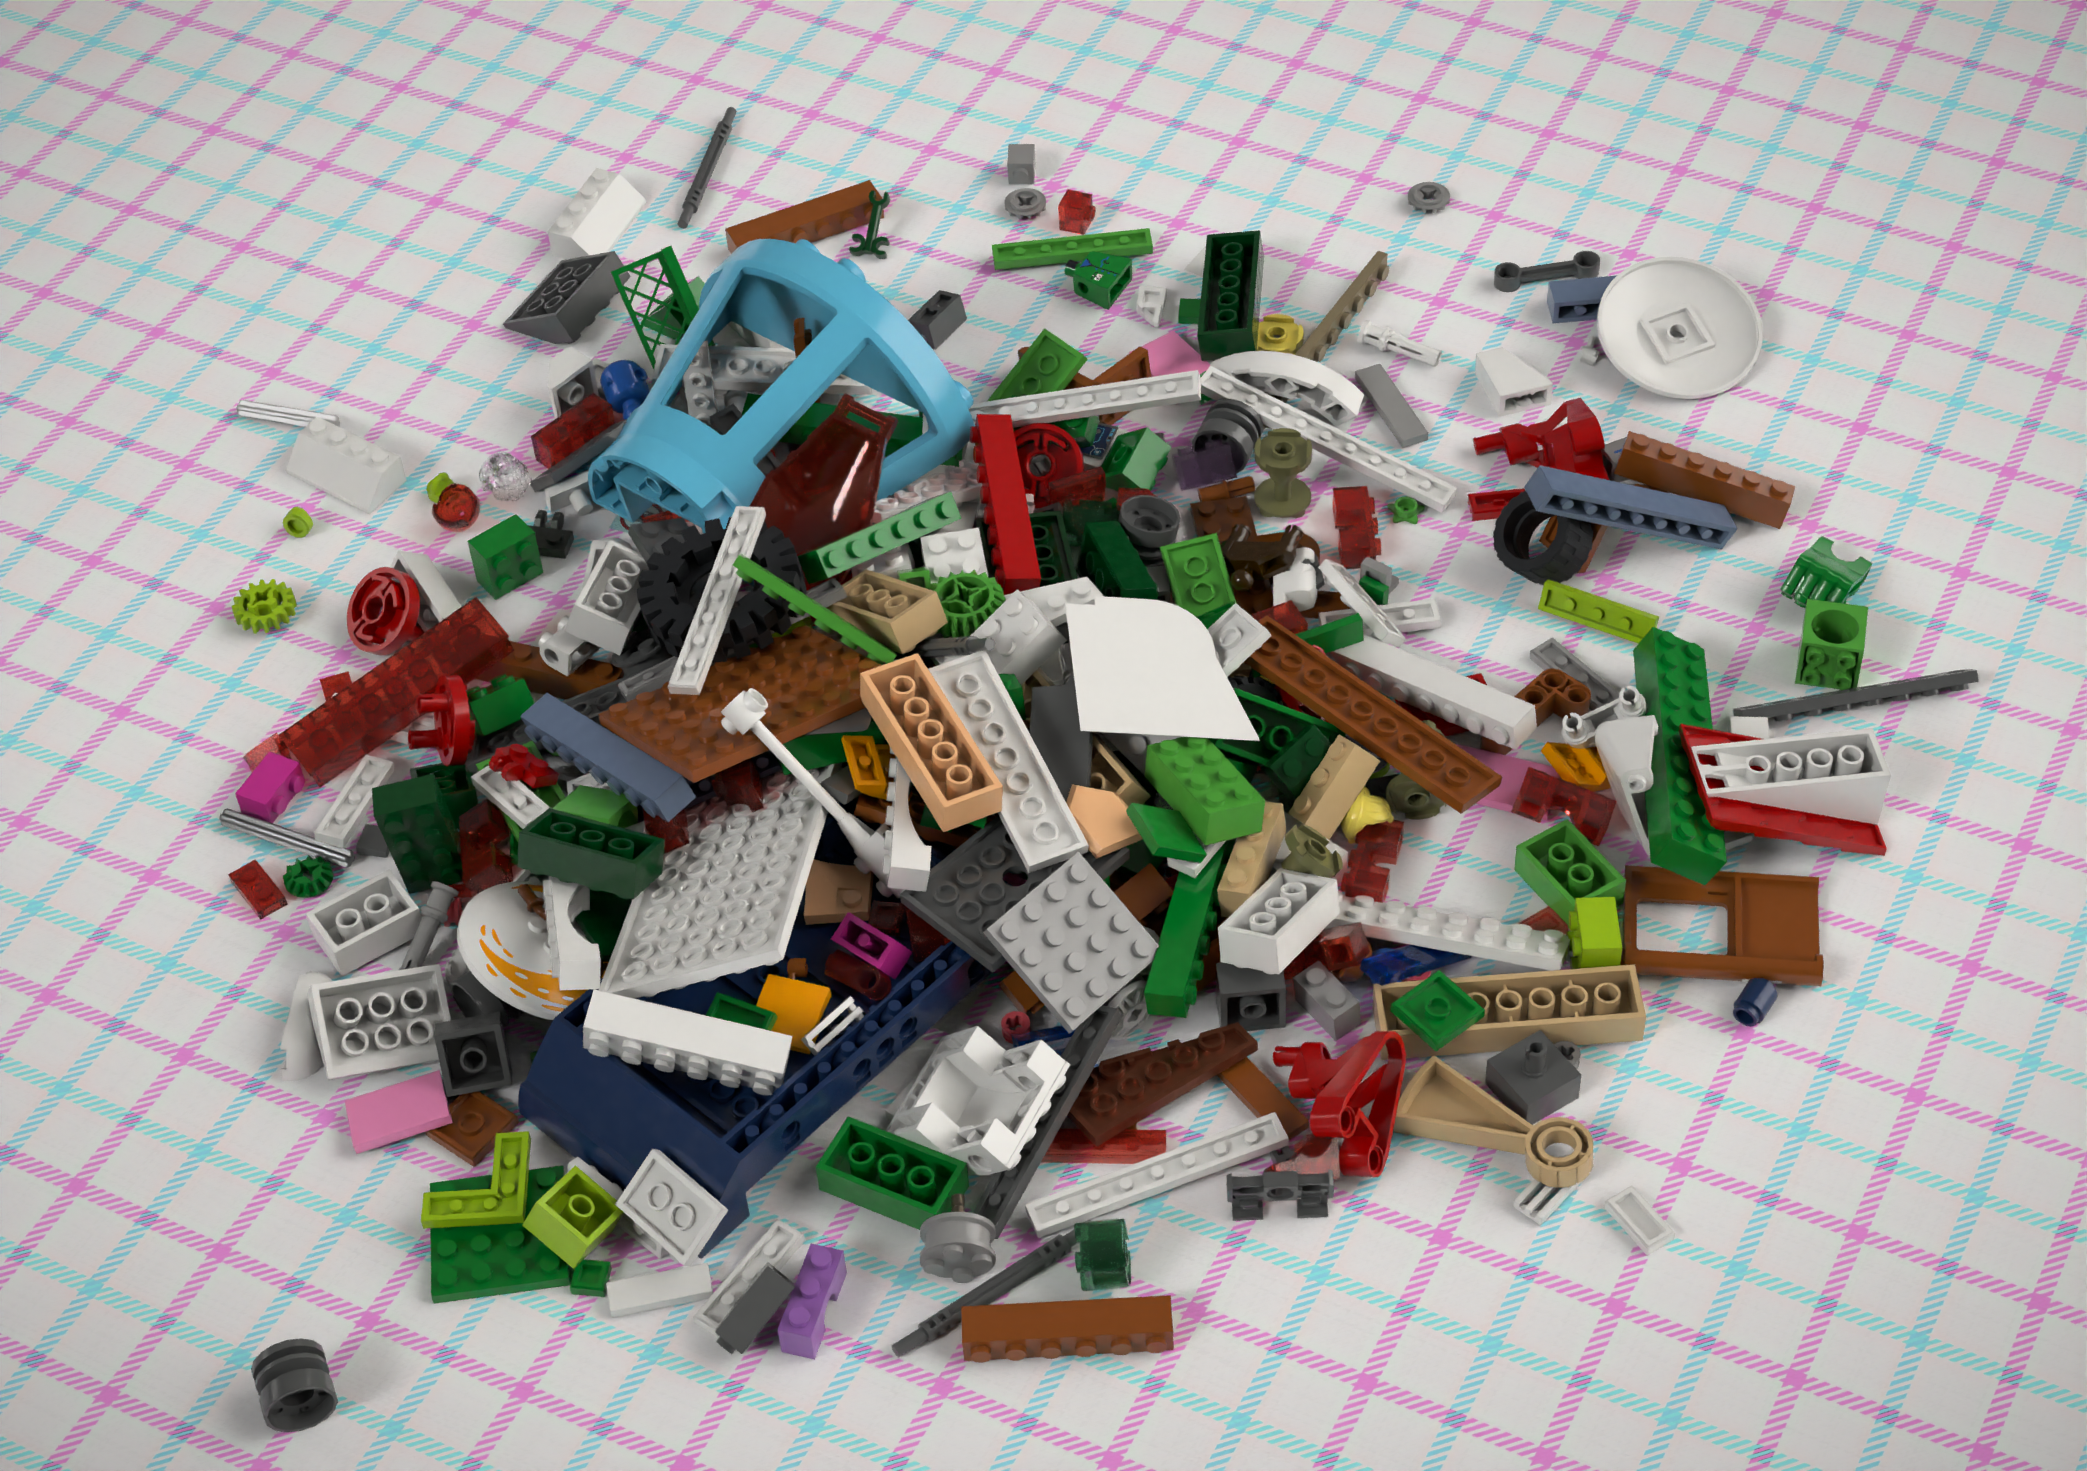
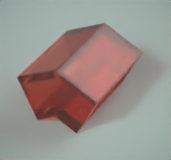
(272, 744)

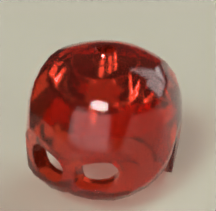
(453, 501)

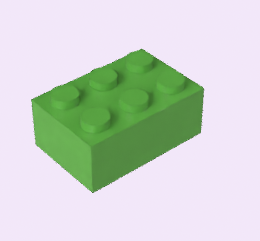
(1566, 867)

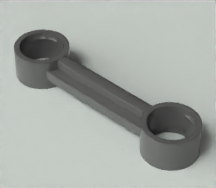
(1546, 271)

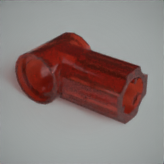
(857, 975)

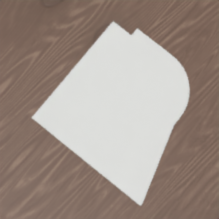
(1150, 672)

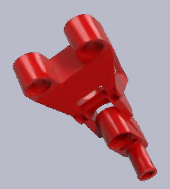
(1574, 448)
(1341, 1096)

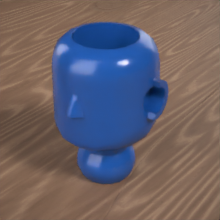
(624, 386)

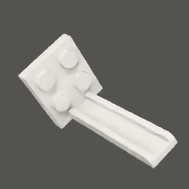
(699, 395)

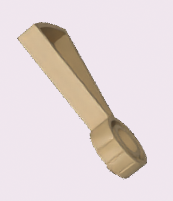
(1453, 1109)

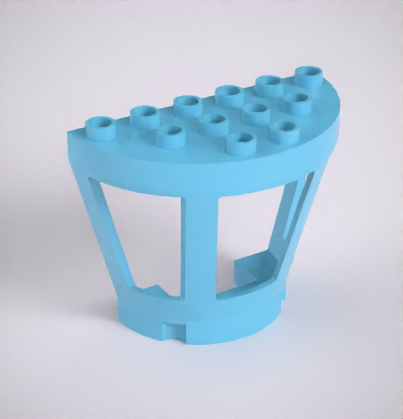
(855, 333)

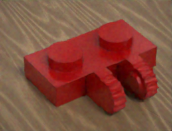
(519, 764)

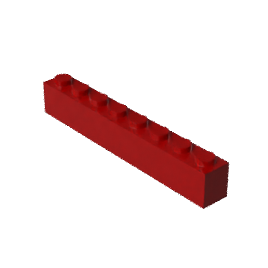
(1005, 503)

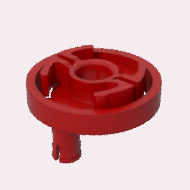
(1062, 463)
(399, 611)
(453, 728)

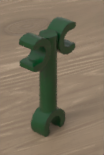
(872, 242)

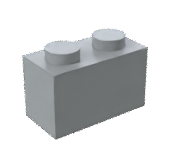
(1327, 1000)

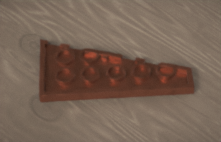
(1145, 1080)

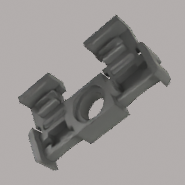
(1248, 1192)

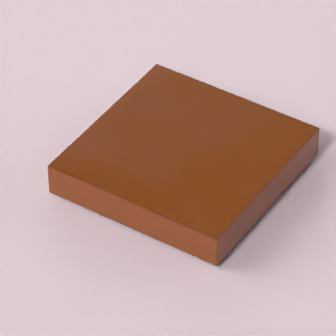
(474, 1126)

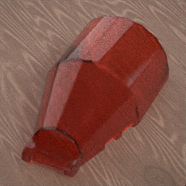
(829, 481)

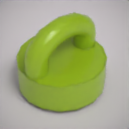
(437, 485)
(297, 522)

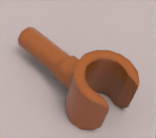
(797, 968)

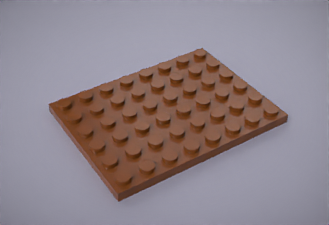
(800, 675)

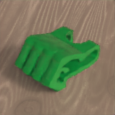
(1824, 576)

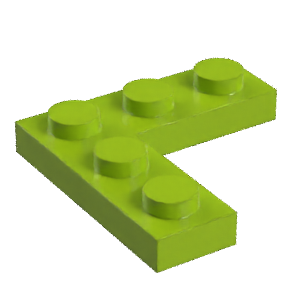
(499, 1205)

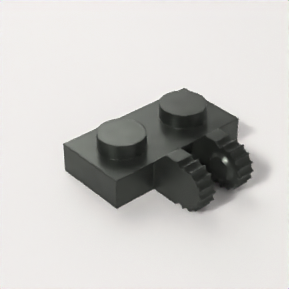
(553, 540)

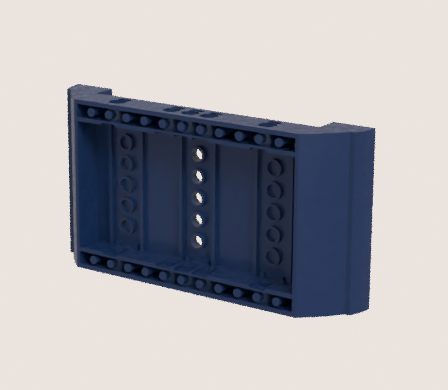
(724, 1134)

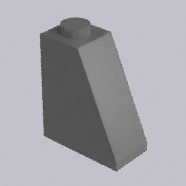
(753, 1309)

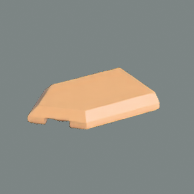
(1102, 819)

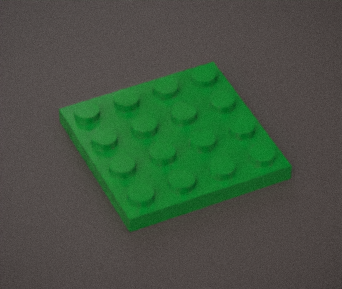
(494, 1258)

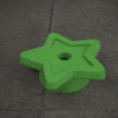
(1408, 504)

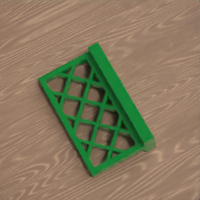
(679, 287)

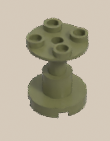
(1283, 457)
(1411, 798)
(1310, 853)

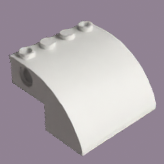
(980, 1099)

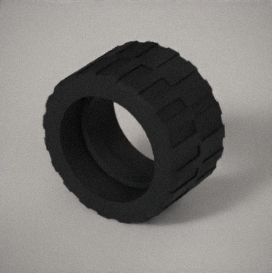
(1559, 561)

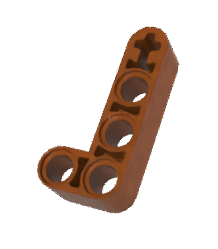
(1550, 693)

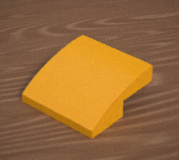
(869, 765)
(1577, 765)
(797, 1006)

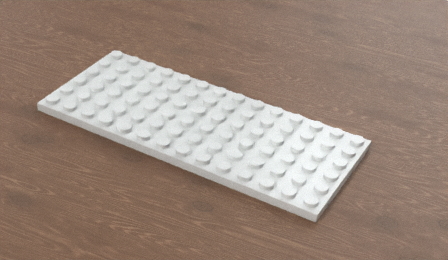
(725, 894)

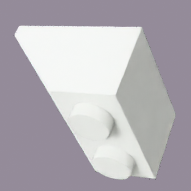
(570, 380)

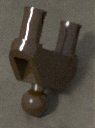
(1258, 559)

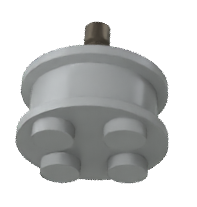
(957, 1243)

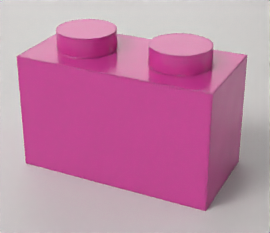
(270, 787)
(871, 945)

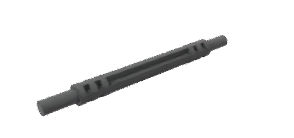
(707, 167)
(950, 647)
(988, 1291)

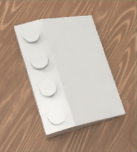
(378, 1020)

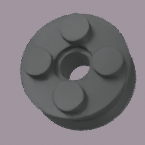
(640, 653)

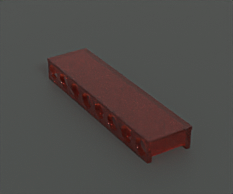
(386, 696)

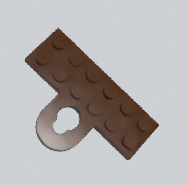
(1220, 517)

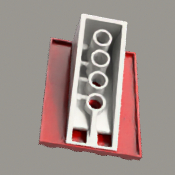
(1793, 787)

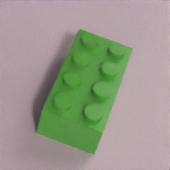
(1204, 789)

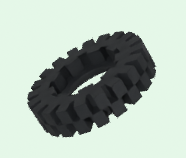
(671, 577)

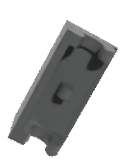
(939, 317)

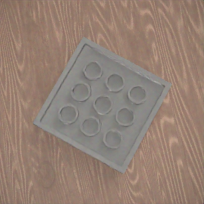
(1073, 942)

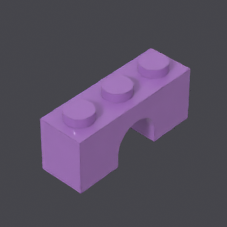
(804, 1315)

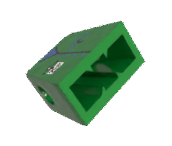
(1100, 277)

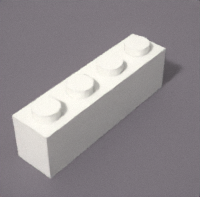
(435, 595)

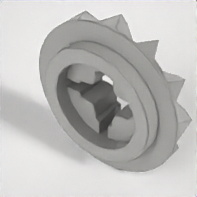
(1428, 190)
(1025, 196)

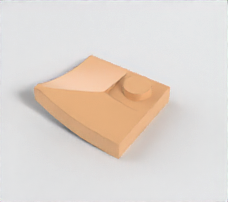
(835, 891)

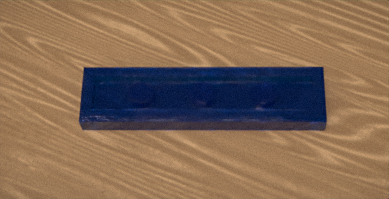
(1407, 962)

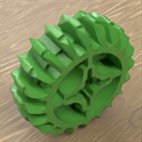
(967, 601)

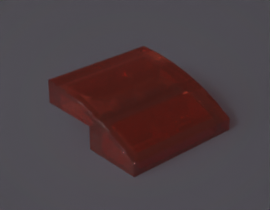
(1083, 485)

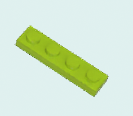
(1596, 611)

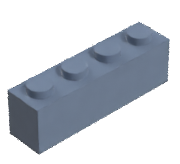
(1576, 298)

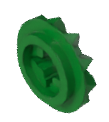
(301, 885)

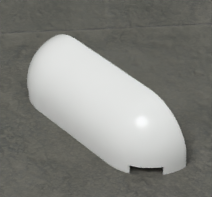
(299, 1036)

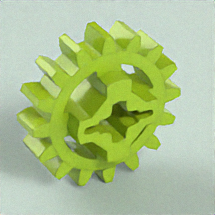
(264, 606)

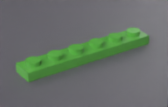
(1071, 248)
(803, 604)

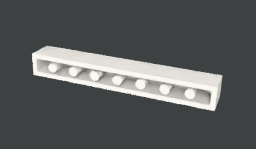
(1439, 691)

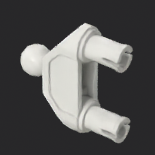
(1581, 730)

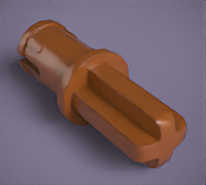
(1227, 489)

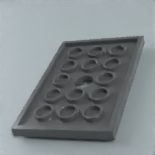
(969, 891)

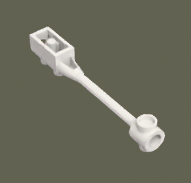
(564, 650)
(745, 714)

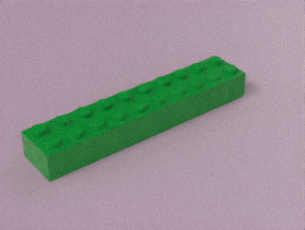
(1676, 691)

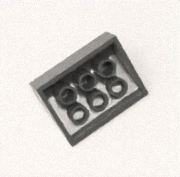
(568, 298)

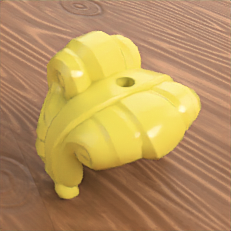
(1365, 811)

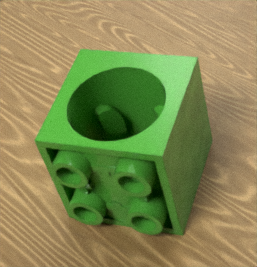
(1831, 645)
(600, 805)

